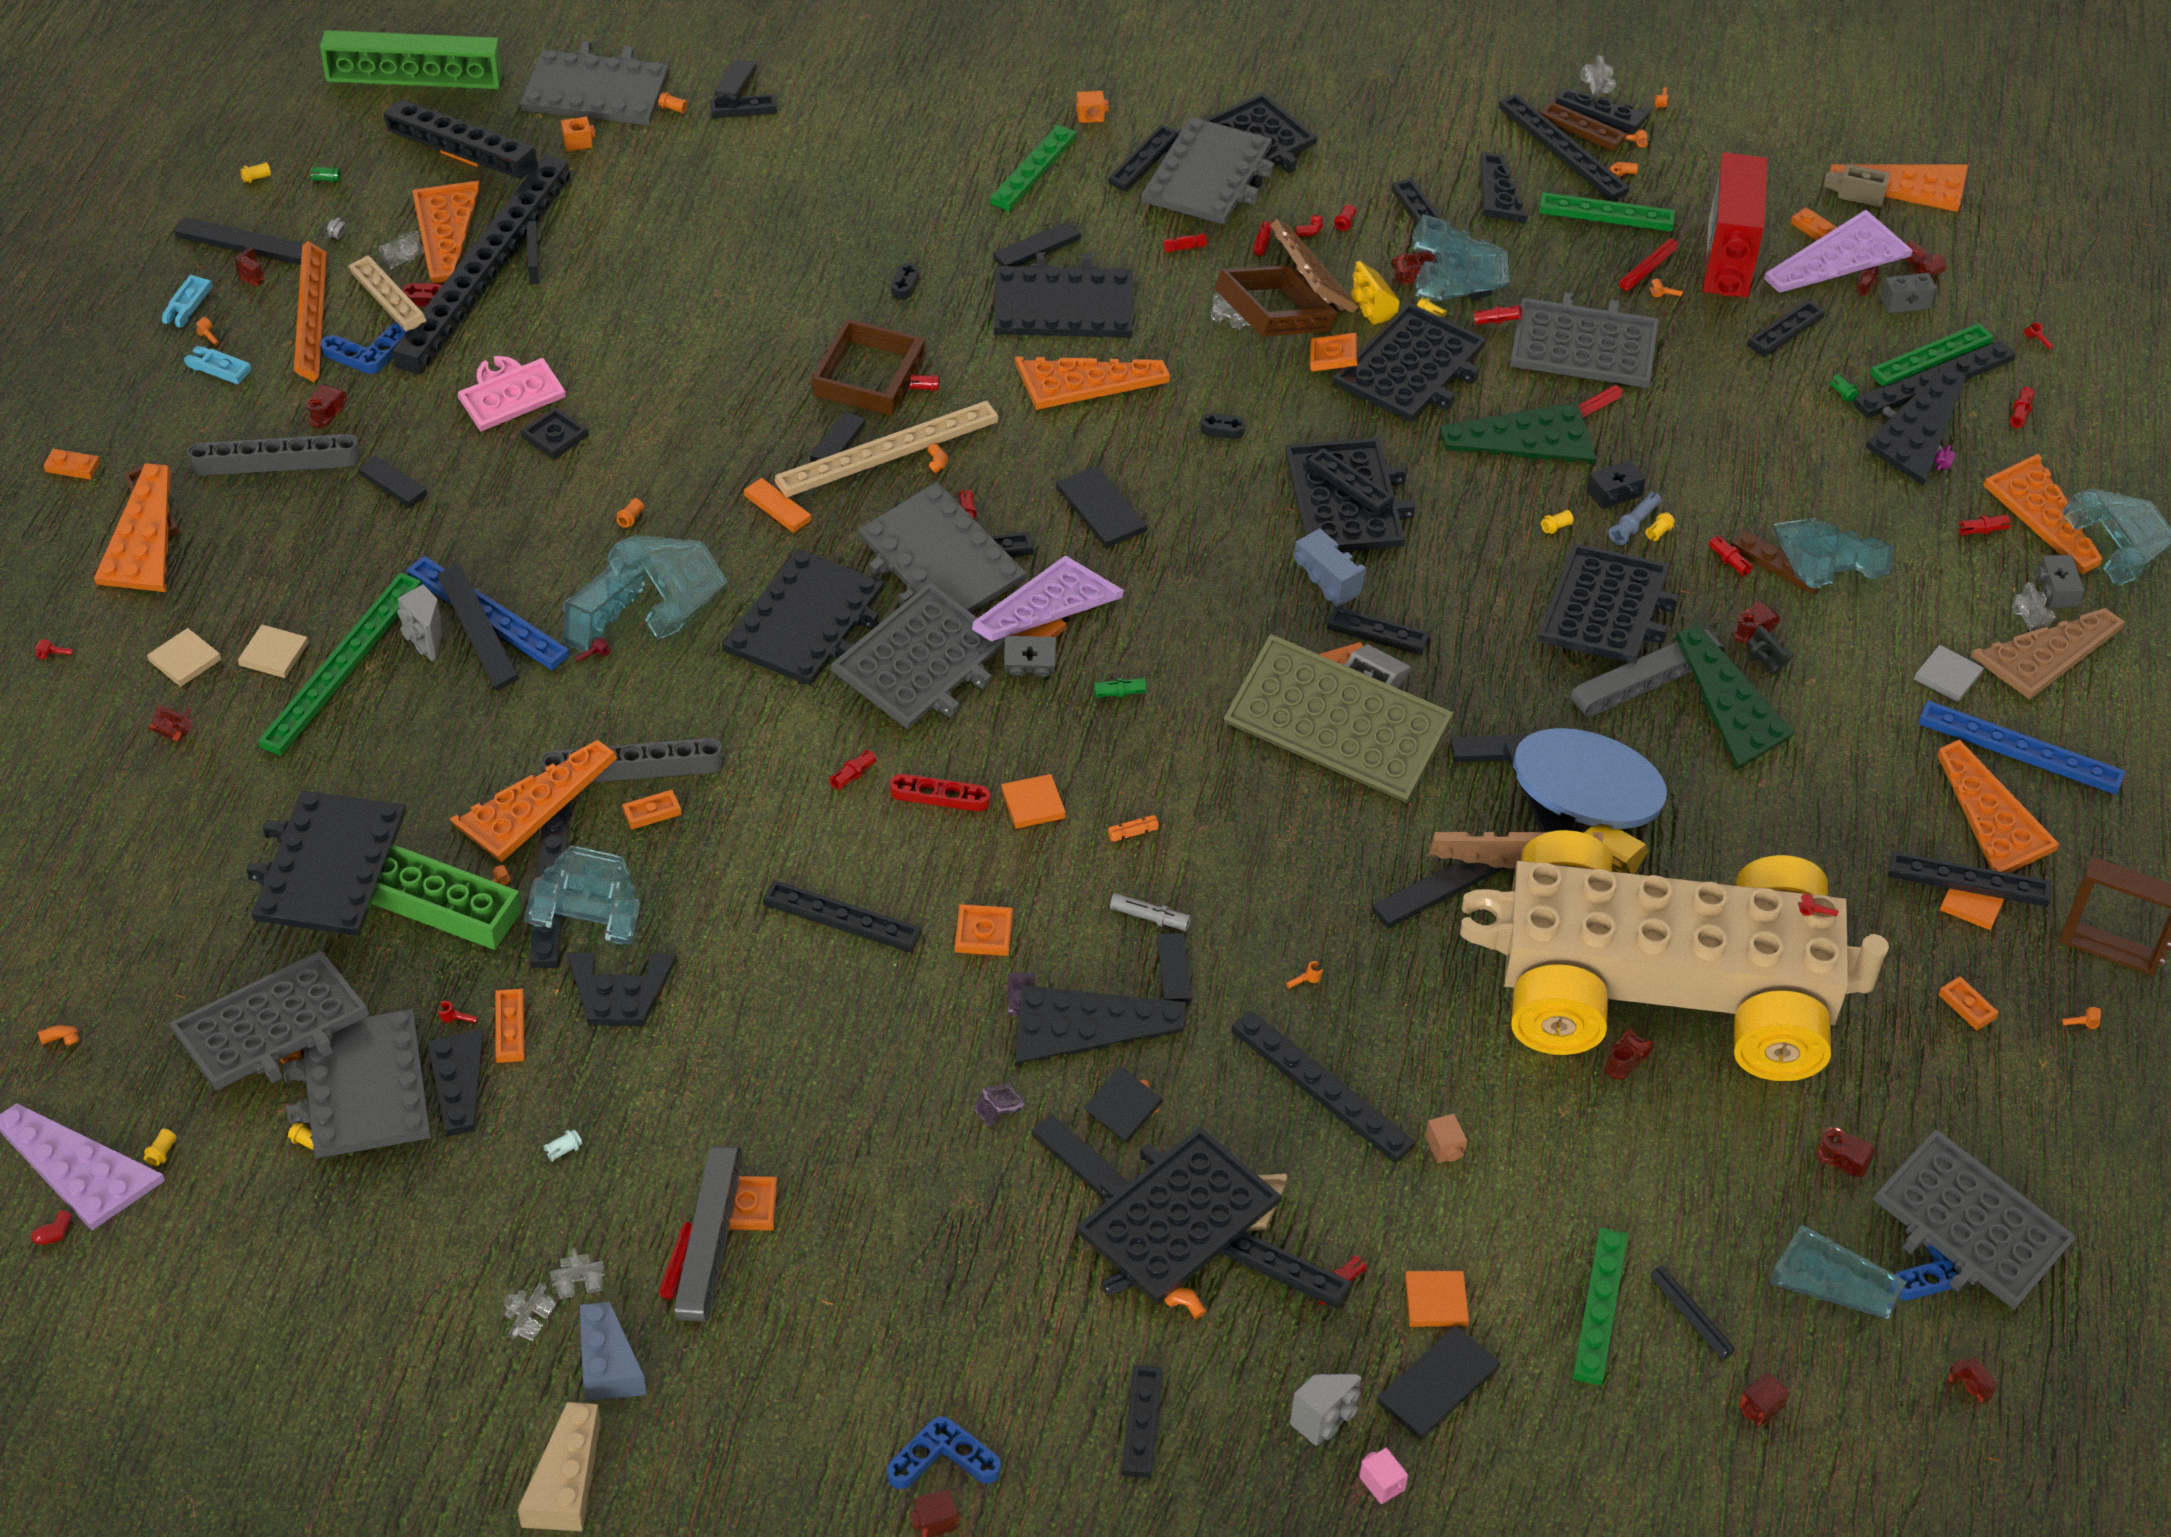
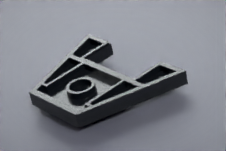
(619, 998)

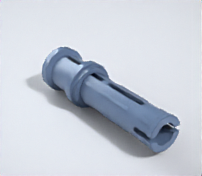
(1630, 523)

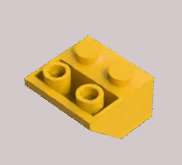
(1373, 295)
(1625, 850)

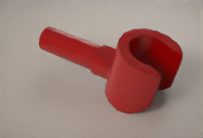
(2036, 330)
(45, 647)
(1808, 907)
(450, 1014)

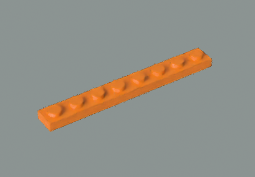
(310, 311)

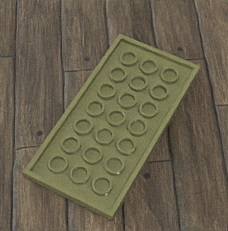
(1339, 718)

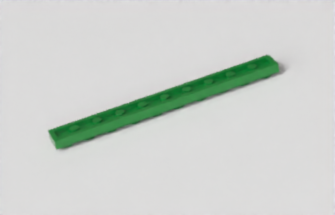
(336, 667)

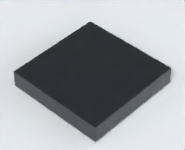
(554, 433)
(1123, 1104)

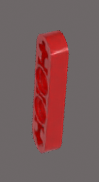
(940, 789)

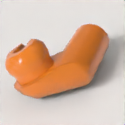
(1189, 1298)

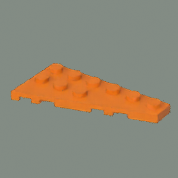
(1921, 184)
(444, 223)
(1085, 378)
(2039, 504)
(141, 538)
(528, 804)
(1999, 821)

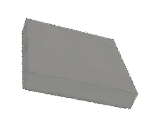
(1949, 673)

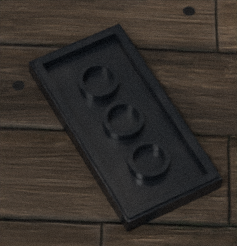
(1101, 506)
(1438, 1382)

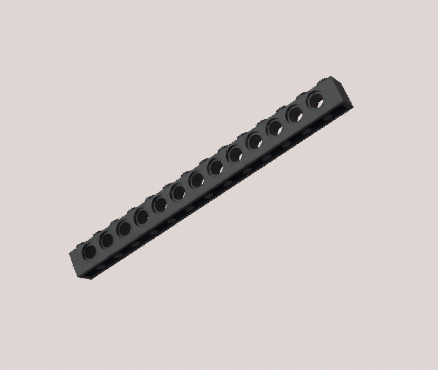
(481, 265)

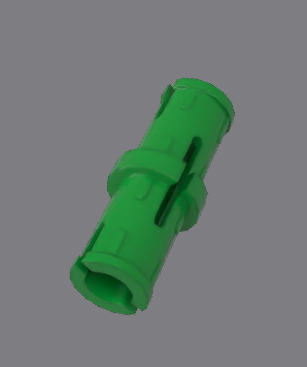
(1119, 687)

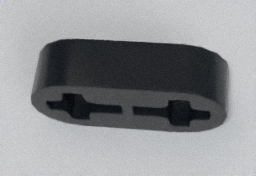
(901, 279)
(1222, 426)

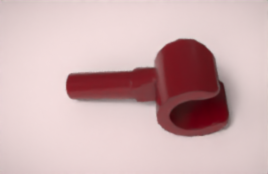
(598, 646)

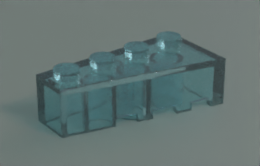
(597, 605)
(1837, 1275)

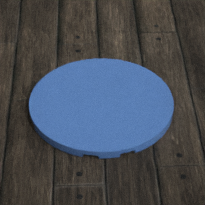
(1589, 778)

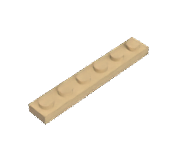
(387, 293)

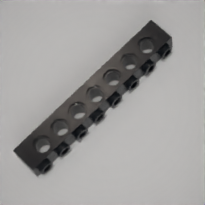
(461, 139)

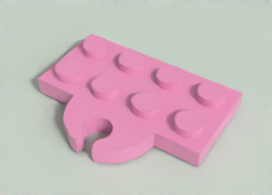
(509, 391)

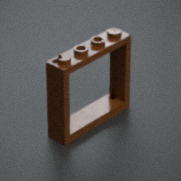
(1313, 317)
(877, 337)
(2109, 945)

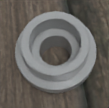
(336, 228)

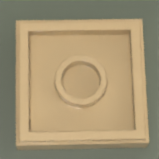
(273, 651)
(184, 657)

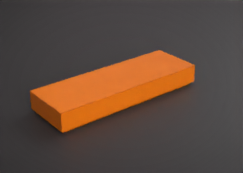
(777, 505)
(510, 1026)

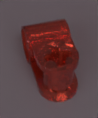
(1411, 266)
(325, 405)
(1749, 619)
(1627, 1054)
(1847, 1153)

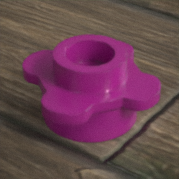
(1944, 458)

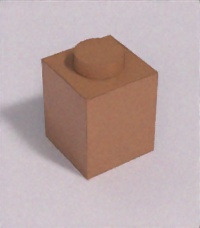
(1446, 1138)

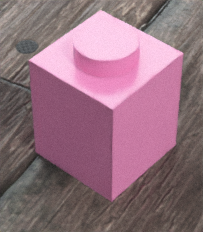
(1383, 1475)

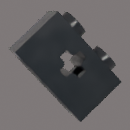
(1616, 484)

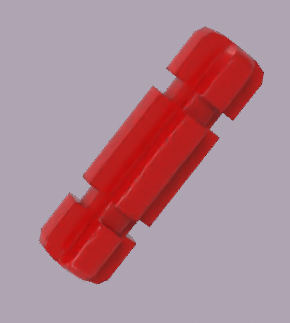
(1262, 238)
(1184, 242)

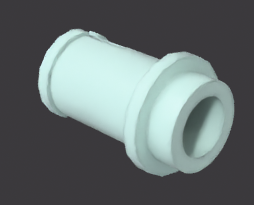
(562, 1145)

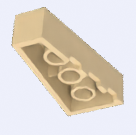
(563, 1477)

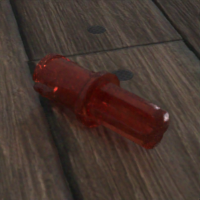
(1867, 279)

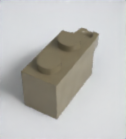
(1859, 184)

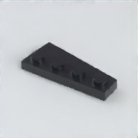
(1603, 110)
(1498, 191)
(457, 1079)

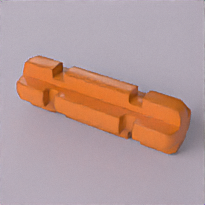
(1133, 828)

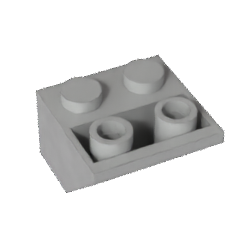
(421, 620)
(1378, 665)
(1324, 1405)

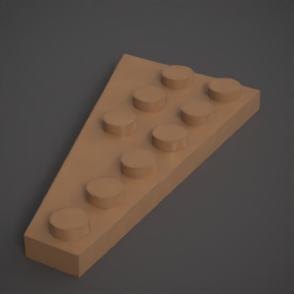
(1312, 269)
(2045, 654)
(1485, 849)

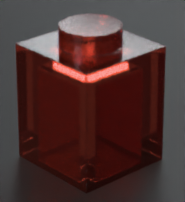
(1763, 1399)
(934, 1514)

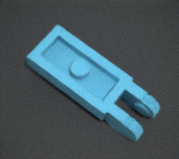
(186, 300)
(218, 364)

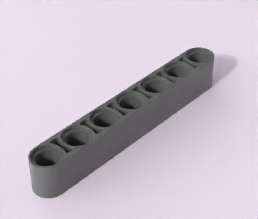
(274, 454)
(1632, 679)
(653, 759)
(709, 1234)

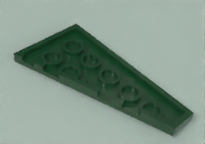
(1526, 434)
(1736, 707)

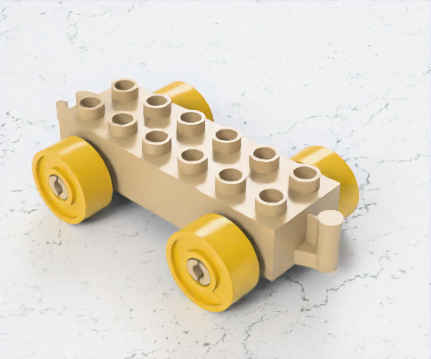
(1740, 949)

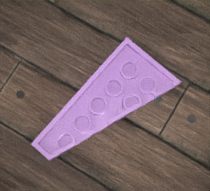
(1847, 249)
(1051, 595)
(81, 1171)

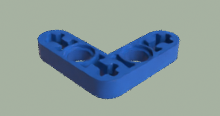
(369, 359)
(1939, 1268)
(938, 1445)

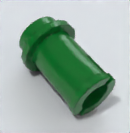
(326, 174)
(1847, 391)

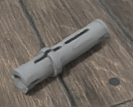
(1151, 912)

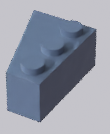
(1329, 567)
(606, 1356)

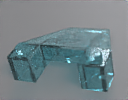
(1461, 262)
(2132, 524)
(1820, 550)
(679, 570)
(589, 888)

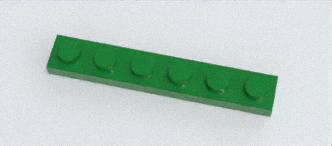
(1033, 167)
(1607, 211)
(1932, 354)
(1600, 1306)

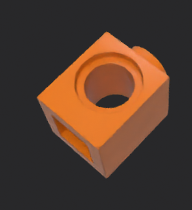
(1091, 106)
(577, 133)

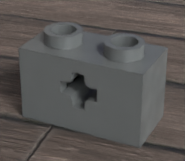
(1908, 293)
(2060, 581)
(1041, 649)

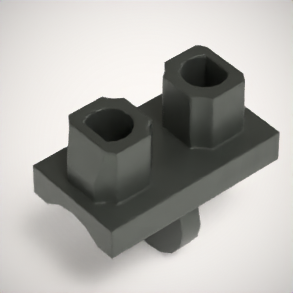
(1765, 647)

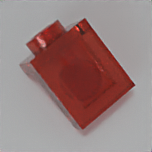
(1975, 1376)

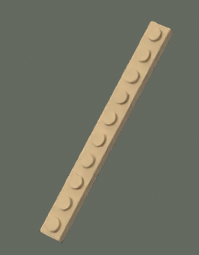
(885, 449)

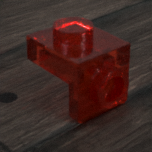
(248, 268)
(170, 723)

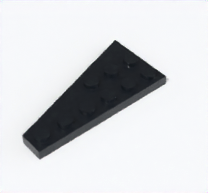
(1916, 430)
(1079, 1021)

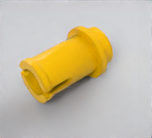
(255, 172)
(1432, 308)
(1552, 523)
(1659, 527)
(301, 1134)
(156, 1153)

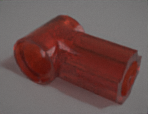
(1924, 261)

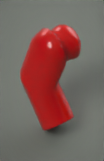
(1311, 229)
(52, 1232)

